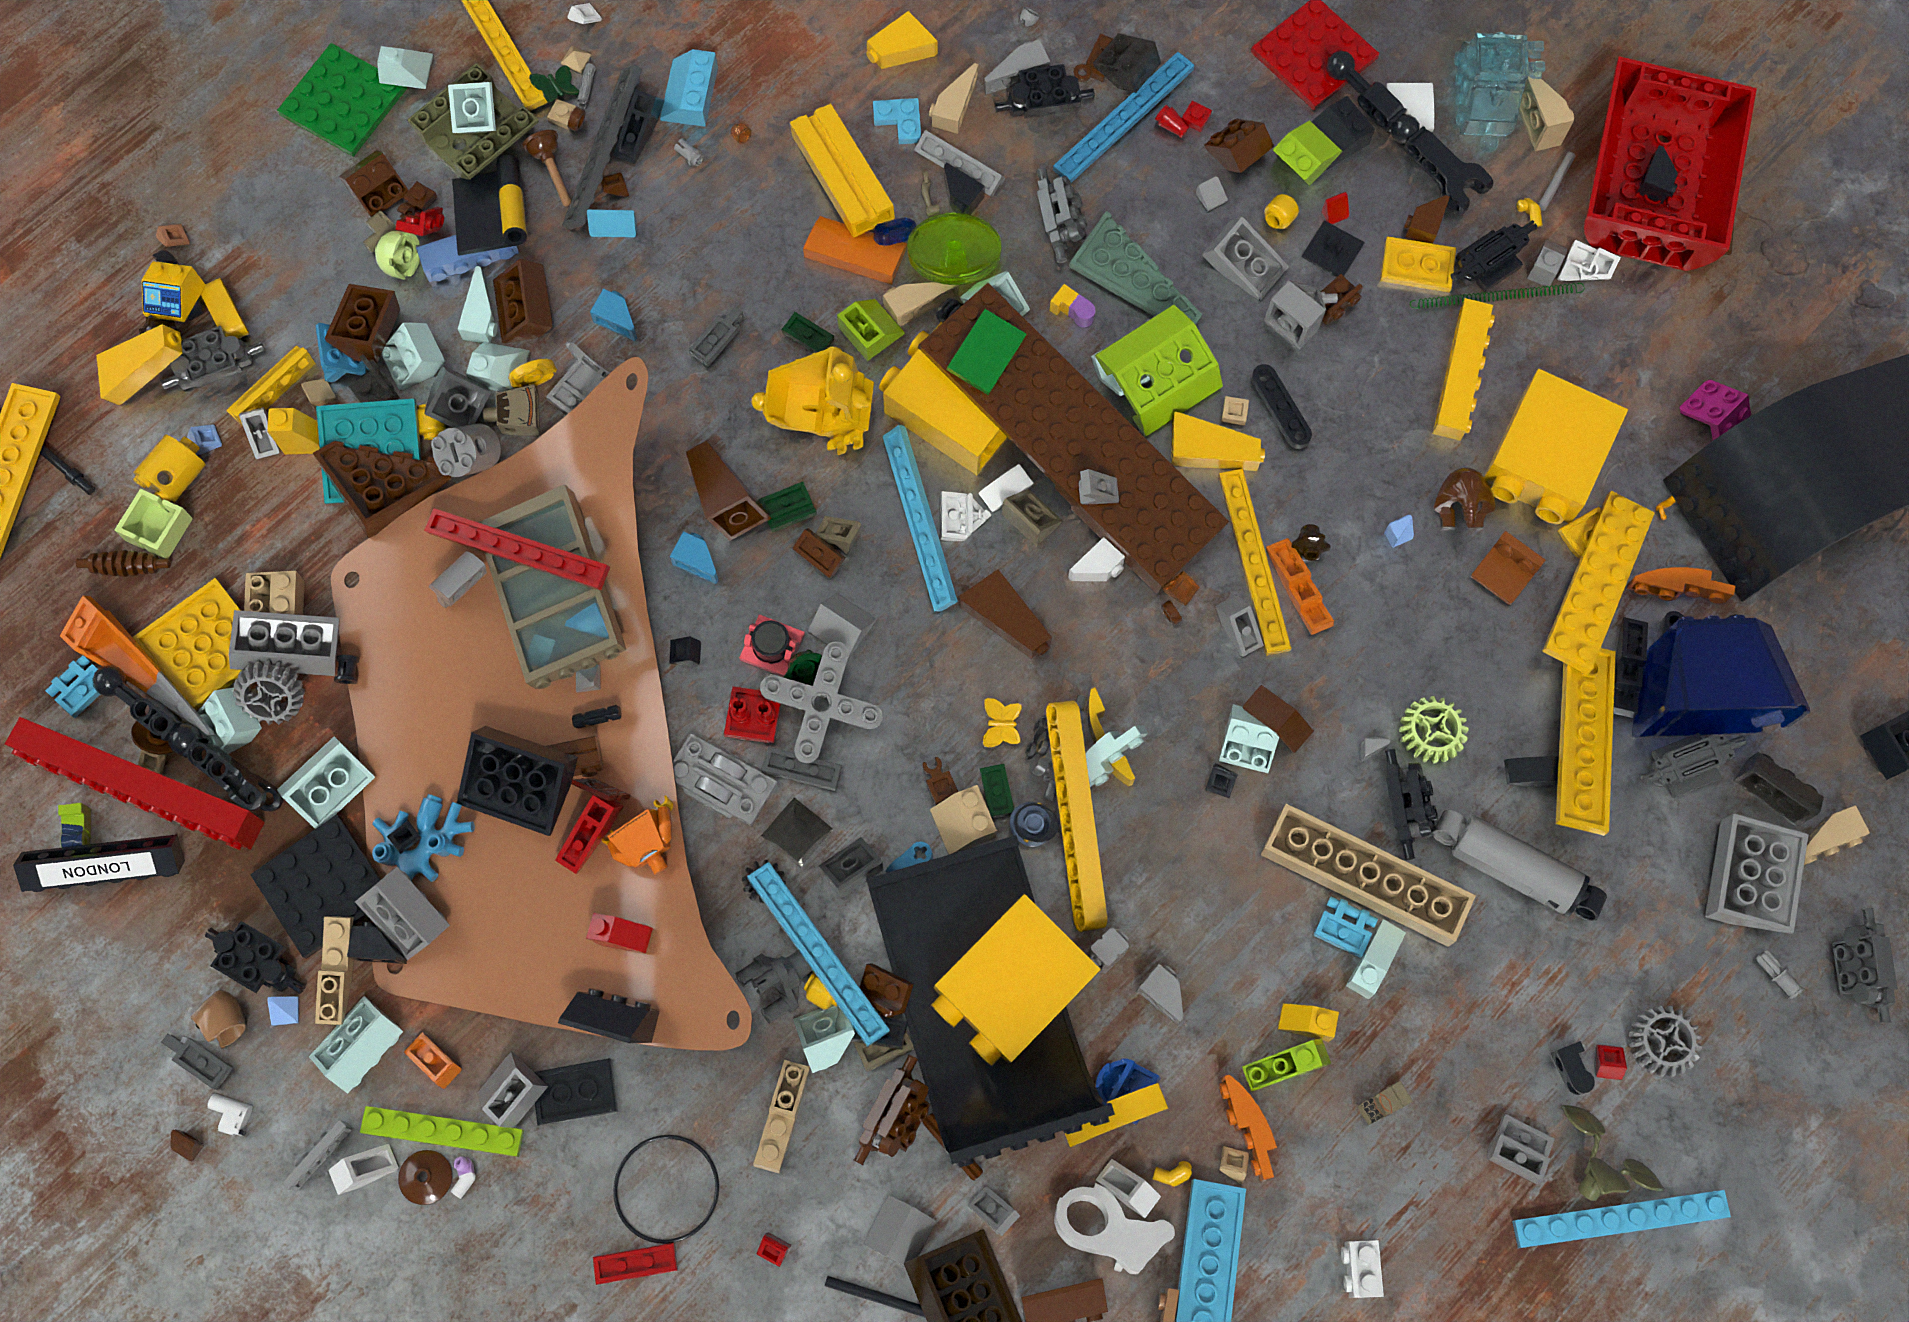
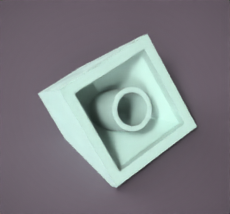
(404, 67)
(1005, 287)
(493, 363)
(824, 1036)

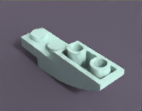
(1110, 749)

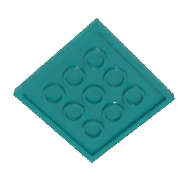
(376, 424)

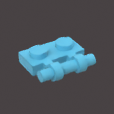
(78, 694)
(1343, 933)

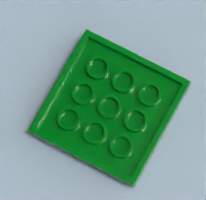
(340, 100)

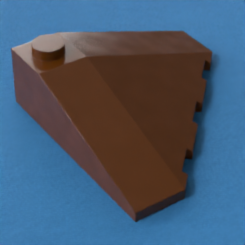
(378, 484)

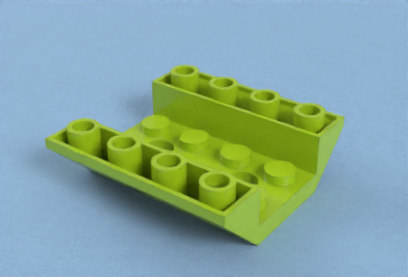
(1155, 352)

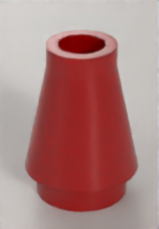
(1171, 121)

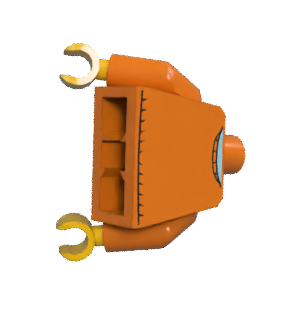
(643, 838)

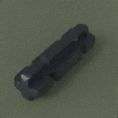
(596, 716)

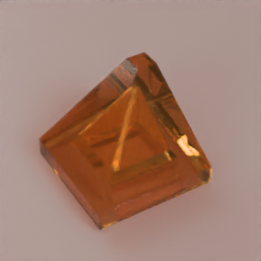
(1181, 588)

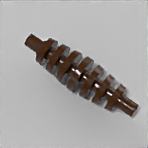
(123, 563)

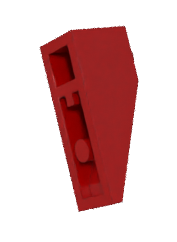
(588, 832)

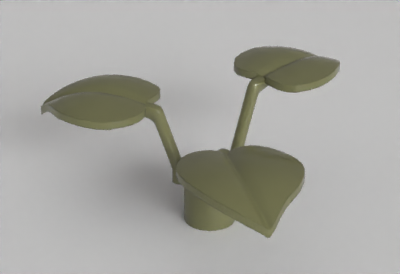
(1600, 1176)

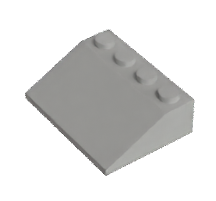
(1756, 874)

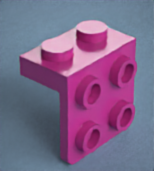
(1717, 407)

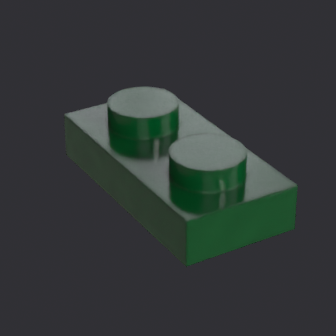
(807, 333)
(997, 790)

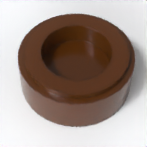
(576, 119)
(1171, 612)

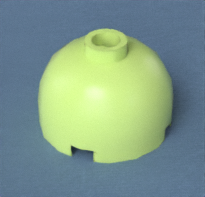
(397, 254)

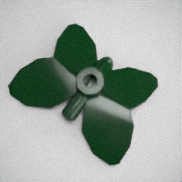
(554, 87)

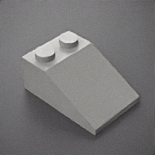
(1245, 258)

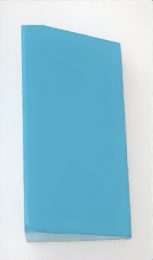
(612, 223)

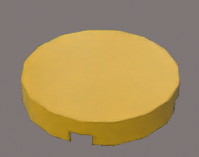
(532, 373)

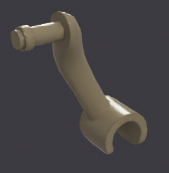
(932, 210)

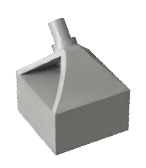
(1298, 311)

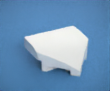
(960, 516)

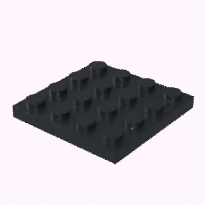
(317, 880)

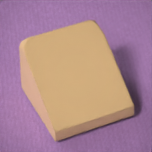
(318, 392)

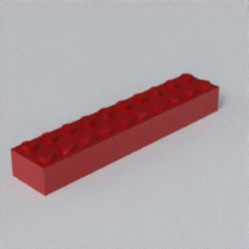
(134, 784)

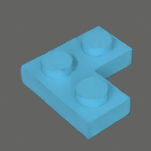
(900, 112)

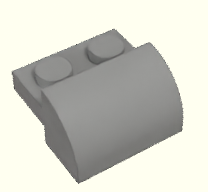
(458, 579)
(1521, 1149)

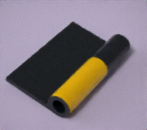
(490, 209)

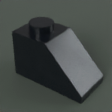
(1659, 177)
(962, 190)
(370, 945)

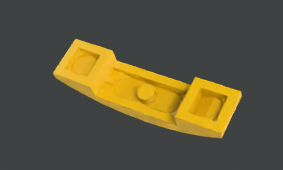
(1095, 711)
(1127, 1110)

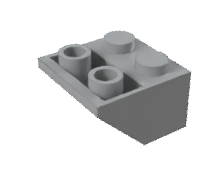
(510, 1092)

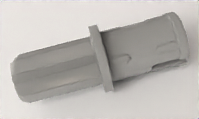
(1779, 974)

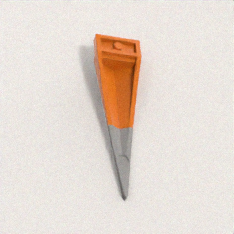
(105, 641)

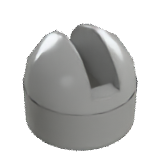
(1028, 17)

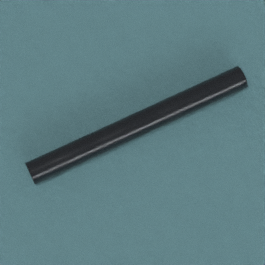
(874, 1296)

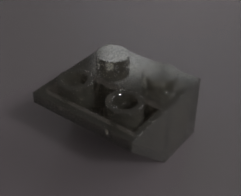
(1128, 62)

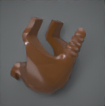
(1471, 491)

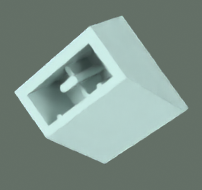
(412, 355)
(227, 721)
(1248, 742)

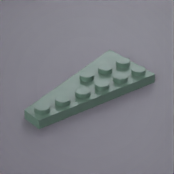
(1128, 271)

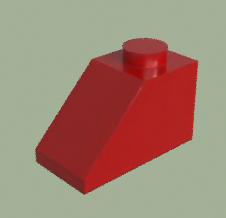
(619, 933)

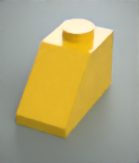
(1308, 1021)

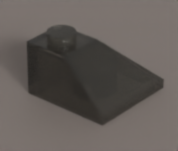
(797, 832)

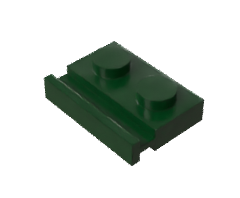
(788, 507)

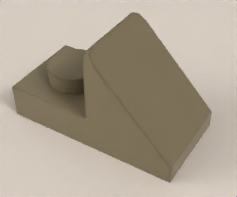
(839, 532)

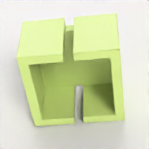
(152, 526)

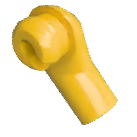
(1175, 1176)

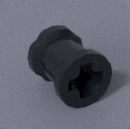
(346, 669)

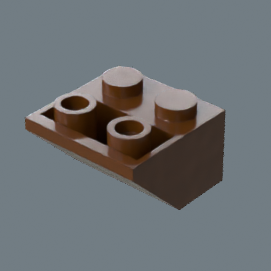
(1239, 144)
(374, 183)

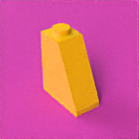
(901, 43)
(293, 431)

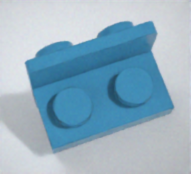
(334, 361)

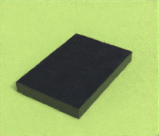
(576, 1092)

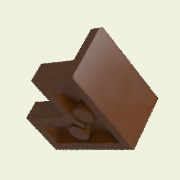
(1278, 717)

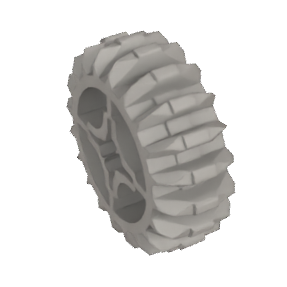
(265, 699)
(1654, 1058)

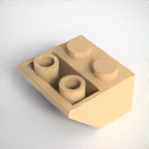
(274, 592)

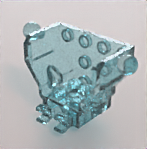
(1492, 83)

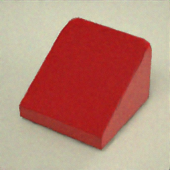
(1336, 208)
(1610, 1062)

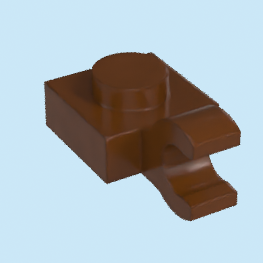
(417, 198)

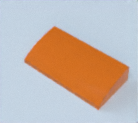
(834, 245)

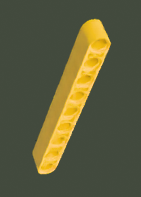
(1076, 815)

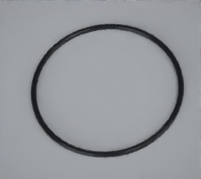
(662, 1241)

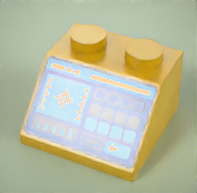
(170, 291)

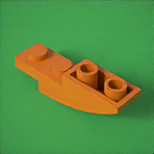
(1673, 581)
(1243, 1114)

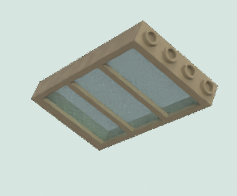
(552, 619)

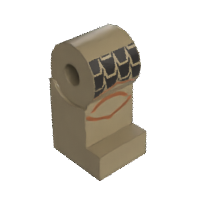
(1385, 1103)

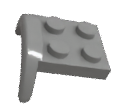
(577, 381)

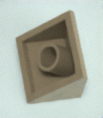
(1030, 516)

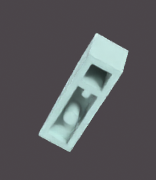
(477, 318)
(1376, 960)

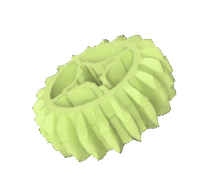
(1442, 735)

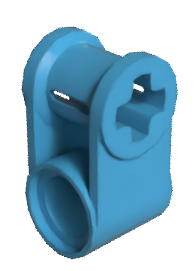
(910, 858)

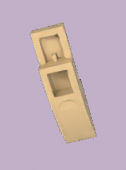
(335, 972)
(782, 1116)

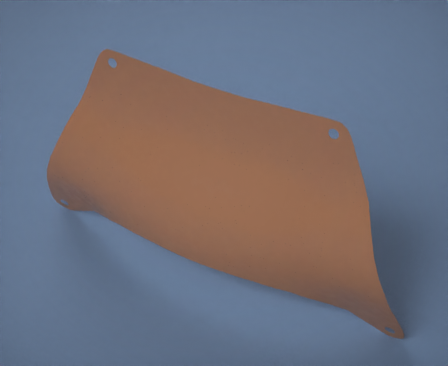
(443, 673)

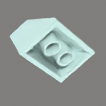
(325, 783)
(355, 1045)

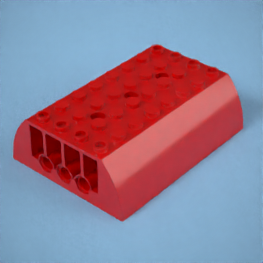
(1707, 144)

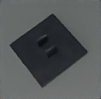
(1333, 249)

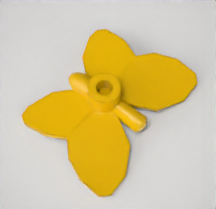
(1003, 723)

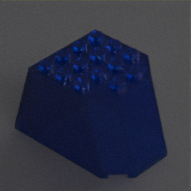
(1717, 680)

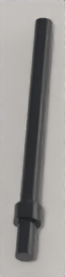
(72, 475)

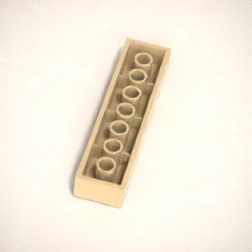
(1368, 875)

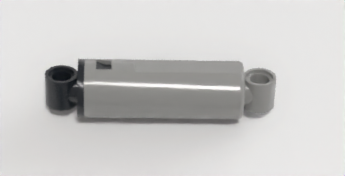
(1520, 865)

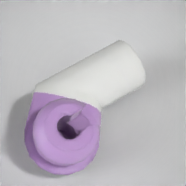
(466, 1176)

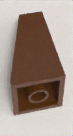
(722, 493)

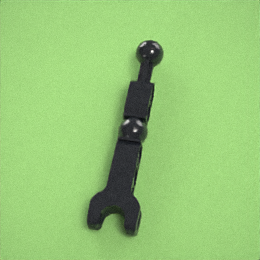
(1419, 142)
(187, 741)

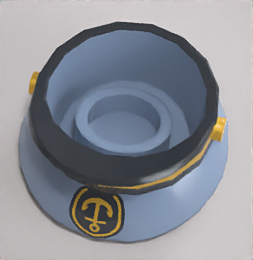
(1033, 823)

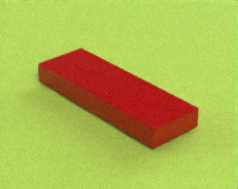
(635, 1263)

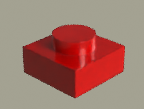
(1196, 116)

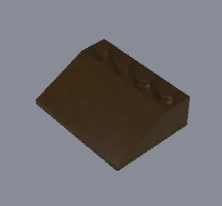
(962, 1283)

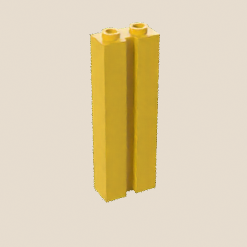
(842, 170)

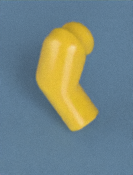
(1532, 209)

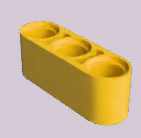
(223, 309)

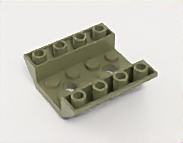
(435, 128)

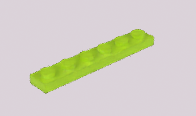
(441, 1131)

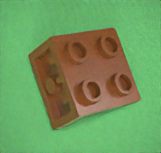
(1508, 568)

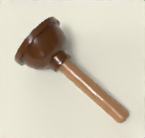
(543, 146)

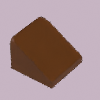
(185, 1144)

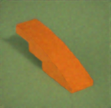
(1299, 586)

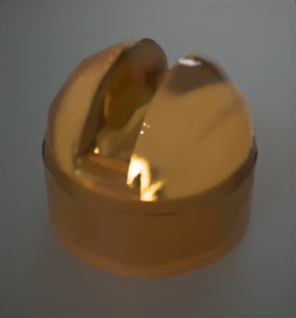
(741, 133)

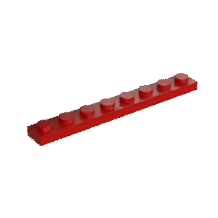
(517, 549)

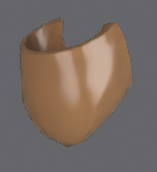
(220, 1018)

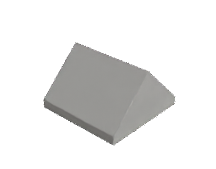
(841, 622)
(899, 1231)

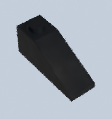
(638, 125)

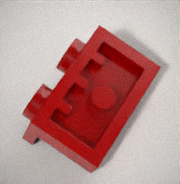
(422, 223)

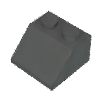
(455, 398)

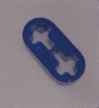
(893, 231)

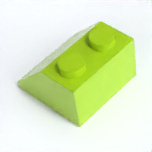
(1307, 151)

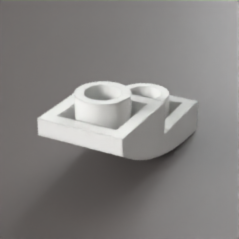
(1008, 484)

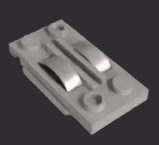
(722, 780)

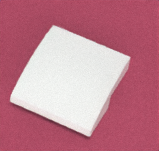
(1417, 99)

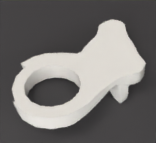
(1125, 1240)

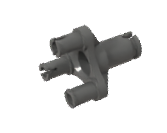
(780, 972)

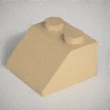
(964, 820)

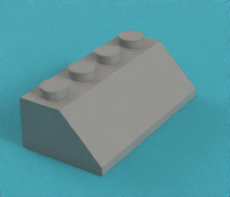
(296, 641)

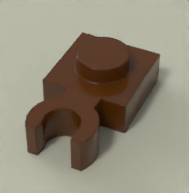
(940, 784)

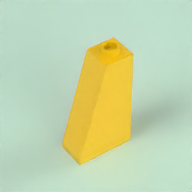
(136, 362)
(1212, 446)

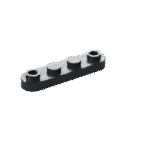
(1281, 406)

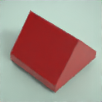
(773, 1249)

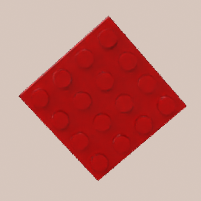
(1300, 50)

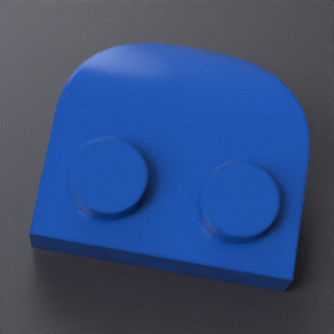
(1123, 1078)

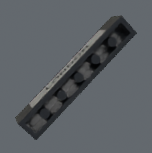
(99, 863)

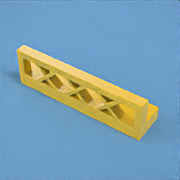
(273, 383)

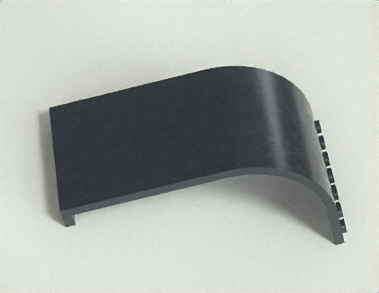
(1800, 474)
(928, 923)

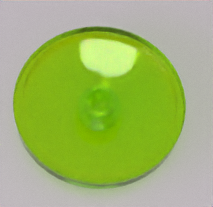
(954, 249)

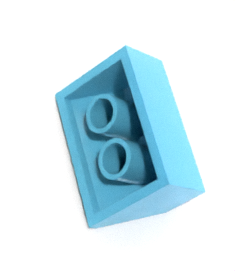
(690, 88)

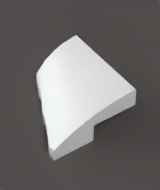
(1587, 263)

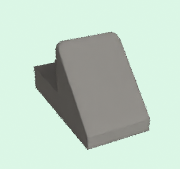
(1097, 488)
(993, 1211)

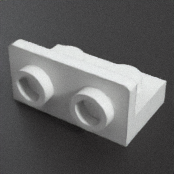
(1363, 1269)

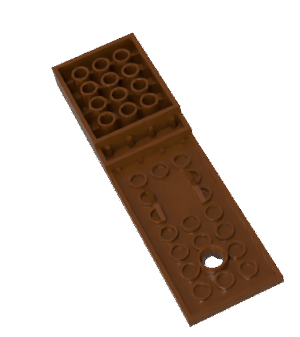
(1072, 429)

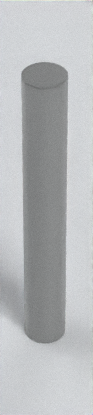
(1556, 181)

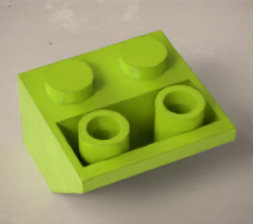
(868, 327)

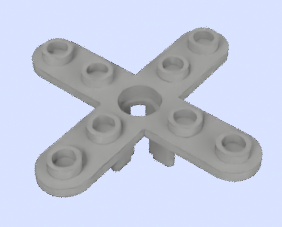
(827, 686)

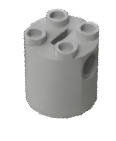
(466, 450)

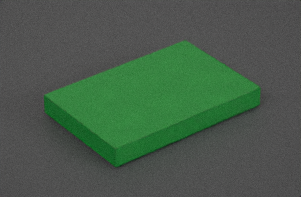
(986, 352)

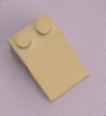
(1544, 114)

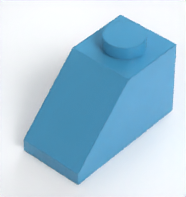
(612, 313)
(694, 557)

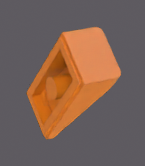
(432, 1061)

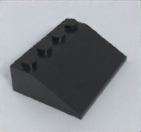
(515, 779)

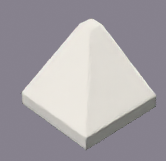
(583, 14)

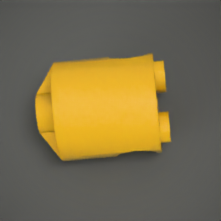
(176, 461)

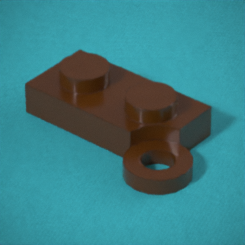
(1091, 72)

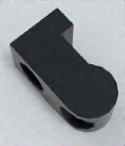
(1572, 1069)

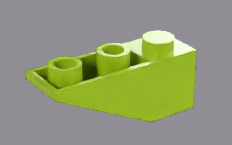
(1286, 1064)

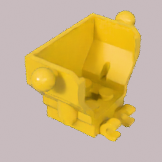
(819, 397)

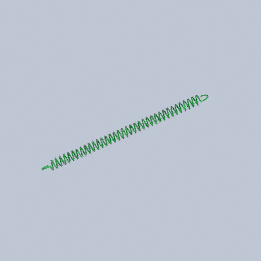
(1506, 297)

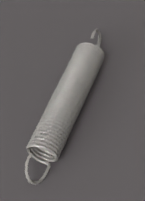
(586, 83)

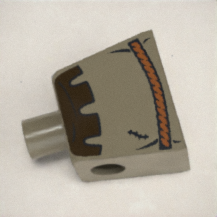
(516, 412)

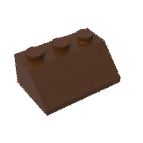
(522, 302)
(363, 322)
(1066, 1303)

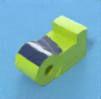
(75, 824)

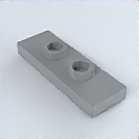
(309, 1163)

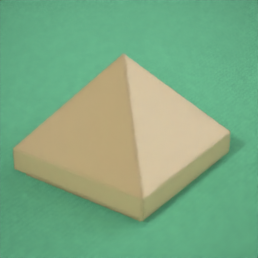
(576, 59)

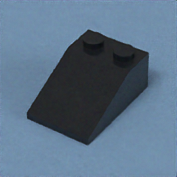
(1345, 128)
(1890, 745)

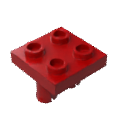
(751, 716)

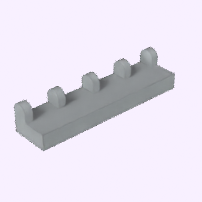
(942, 152)

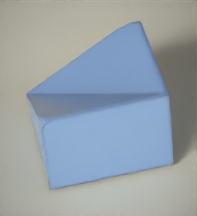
(1400, 531)

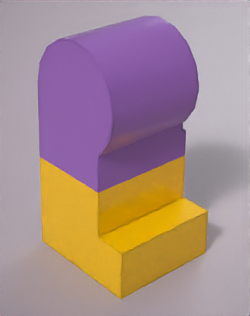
(1074, 306)

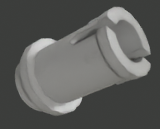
(692, 154)

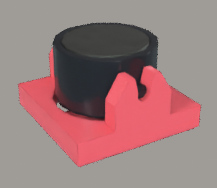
(771, 643)

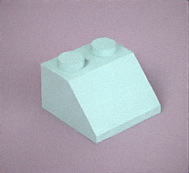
(472, 107)

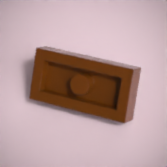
(818, 553)

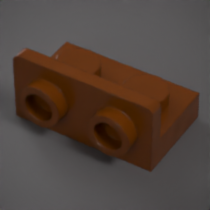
(1347, 295)
(885, 990)

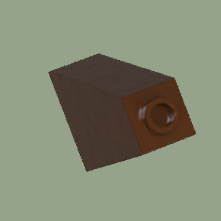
(1006, 614)

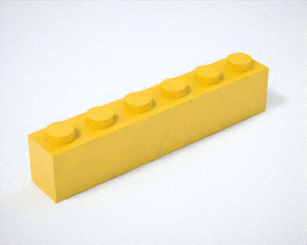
(1463, 369)

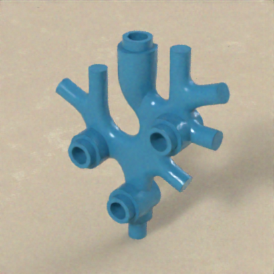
(432, 840)

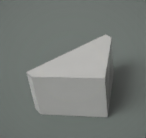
(255, 425)

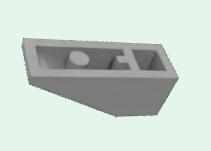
(1024, 57)

